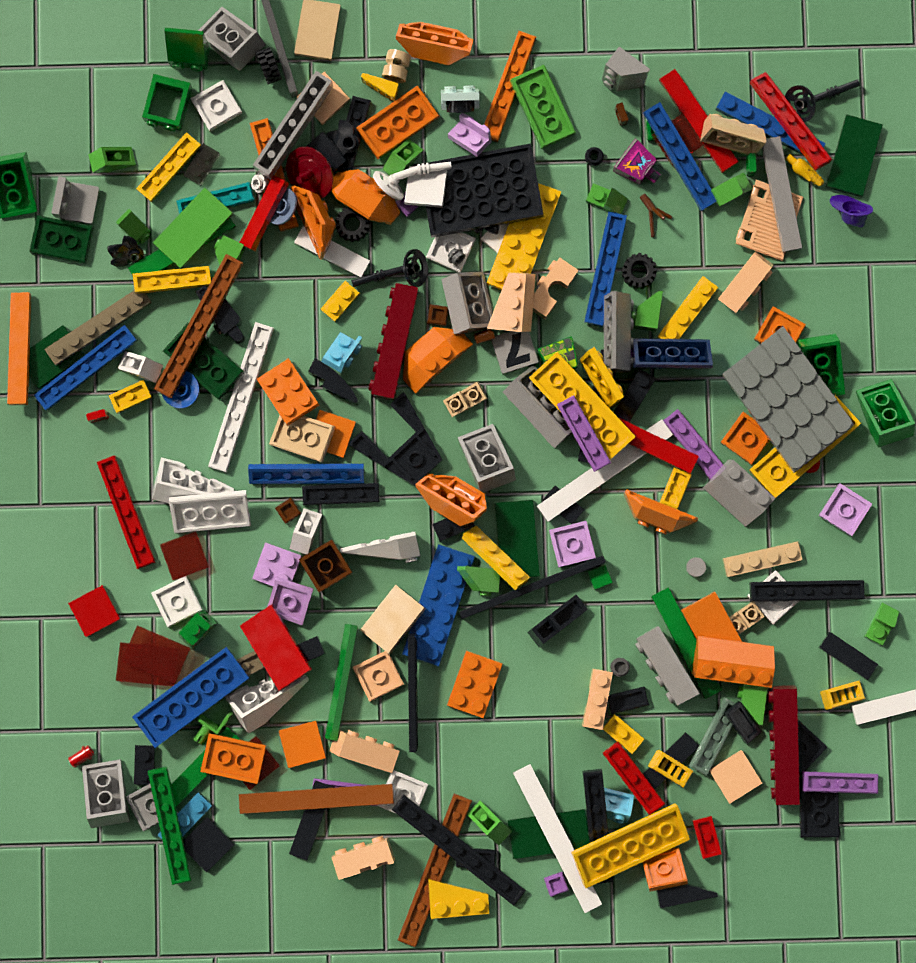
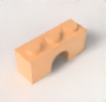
(560, 273)
(597, 699)

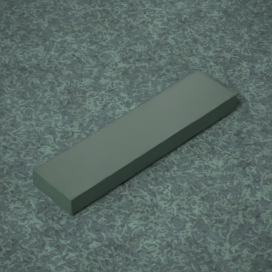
(713, 739)

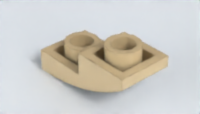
(465, 399)
(746, 617)

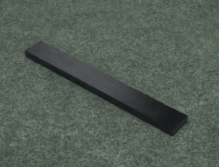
(532, 587)
(458, 849)

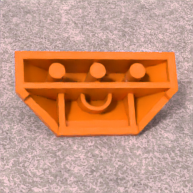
(434, 42)
(364, 196)
(315, 219)
(432, 355)
(452, 498)
(657, 514)

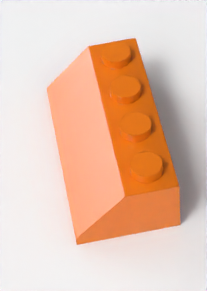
(734, 661)

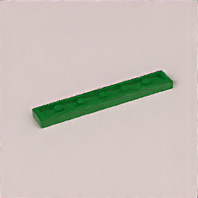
(159, 261)
(682, 637)
(341, 682)
(192, 776)
(169, 825)

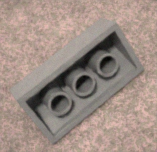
(618, 331)
(537, 408)
(666, 665)

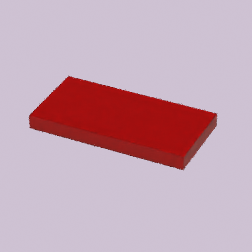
(275, 647)

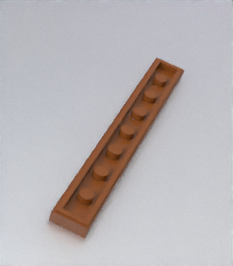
(198, 326)
(316, 798)
(434, 870)

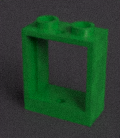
(170, 84)

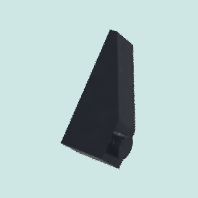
(634, 395)
(682, 895)

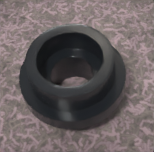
(594, 150)

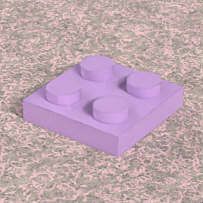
(845, 509)
(572, 544)
(276, 563)
(290, 600)

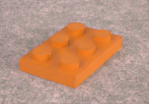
(288, 392)
(474, 684)
(233, 758)

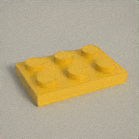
(601, 377)

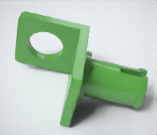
(209, 726)

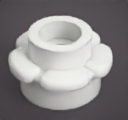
(263, 183)

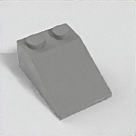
(232, 38)
(487, 458)
(105, 794)

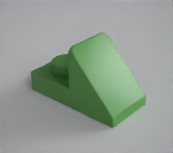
(731, 189)
(606, 199)
(882, 623)

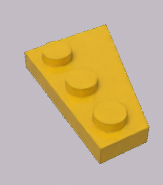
(455, 901)

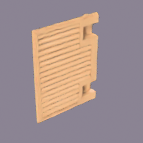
(761, 222)

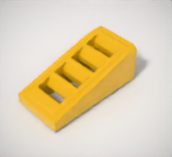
(383, 86)
(830, 696)
(656, 760)

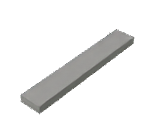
(781, 195)

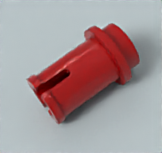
(81, 756)

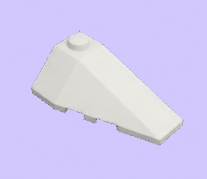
(177, 481)
(396, 547)
(260, 702)

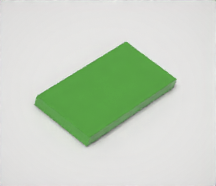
(542, 106)
(192, 228)

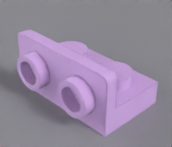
(470, 135)

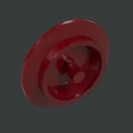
(310, 171)

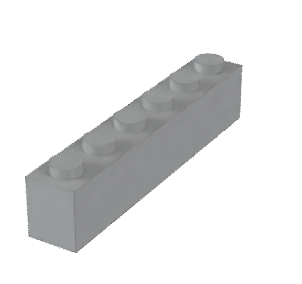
(293, 125)

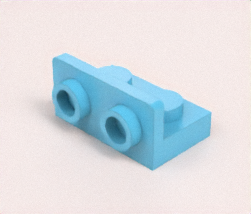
(341, 352)
(618, 805)

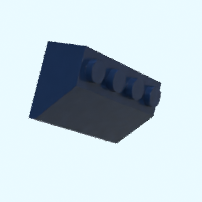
(672, 354)

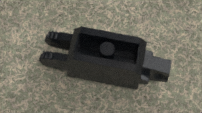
(226, 320)

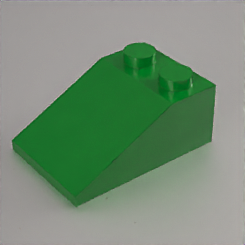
(187, 49)
(16, 186)
(826, 358)
(885, 413)

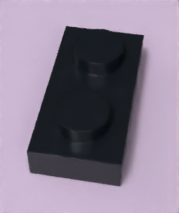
(447, 528)
(143, 762)

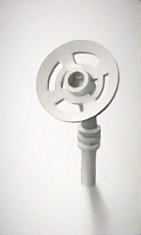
(390, 183)

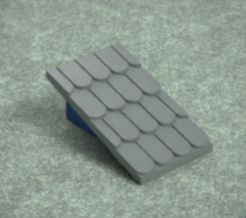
(788, 399)

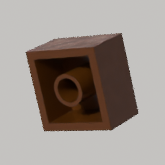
(325, 566)

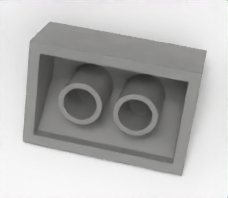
(624, 72)
(467, 301)
(739, 492)

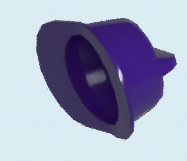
(852, 211)

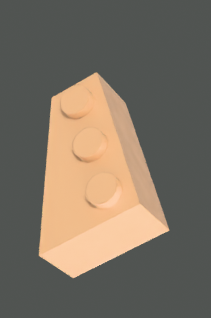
(746, 282)
(515, 304)
(365, 750)
(363, 857)

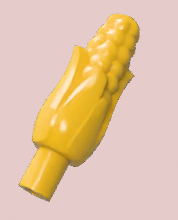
(803, 169)

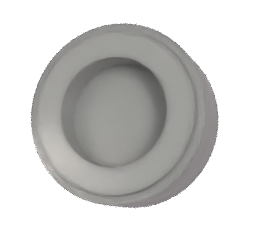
(695, 567)

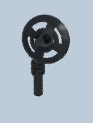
(805, 101)
(407, 269)

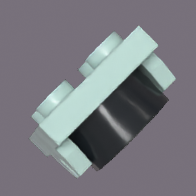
(460, 100)

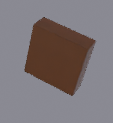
(621, 114)
(437, 315)
(483, 336)
(288, 510)

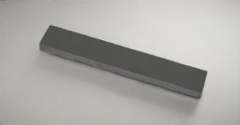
(280, 49)

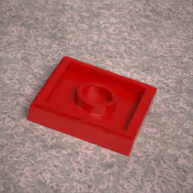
(94, 611)

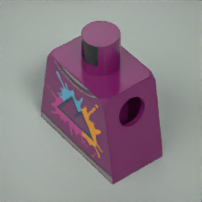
(637, 164)

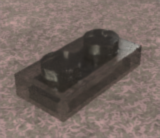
(201, 164)

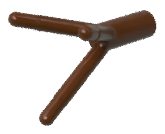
(651, 207)

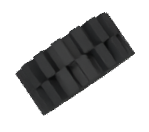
(268, 65)
(351, 235)
(639, 282)

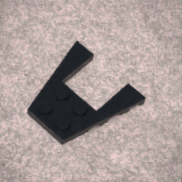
(414, 457)

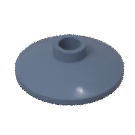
(285, 208)

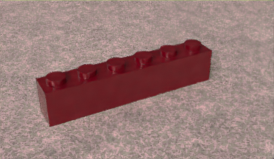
(394, 341)
(785, 745)

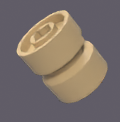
(392, 70)

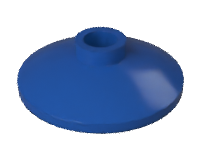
(189, 396)

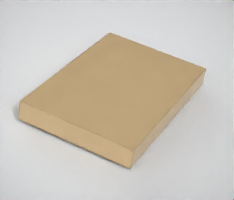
(317, 29)
(303, 437)
(392, 619)

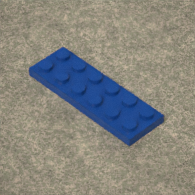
(441, 600)
(190, 697)

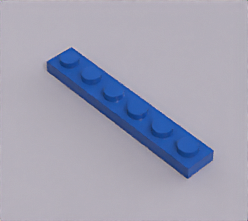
(749, 114)
(680, 156)
(605, 267)
(85, 368)
(305, 473)

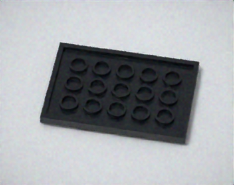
(487, 191)

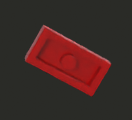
(706, 837)

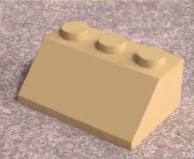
(732, 134)

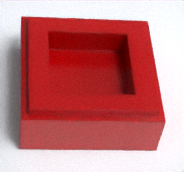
(97, 416)

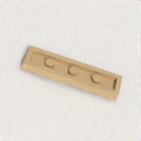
(762, 559)

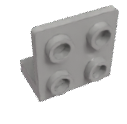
(75, 201)

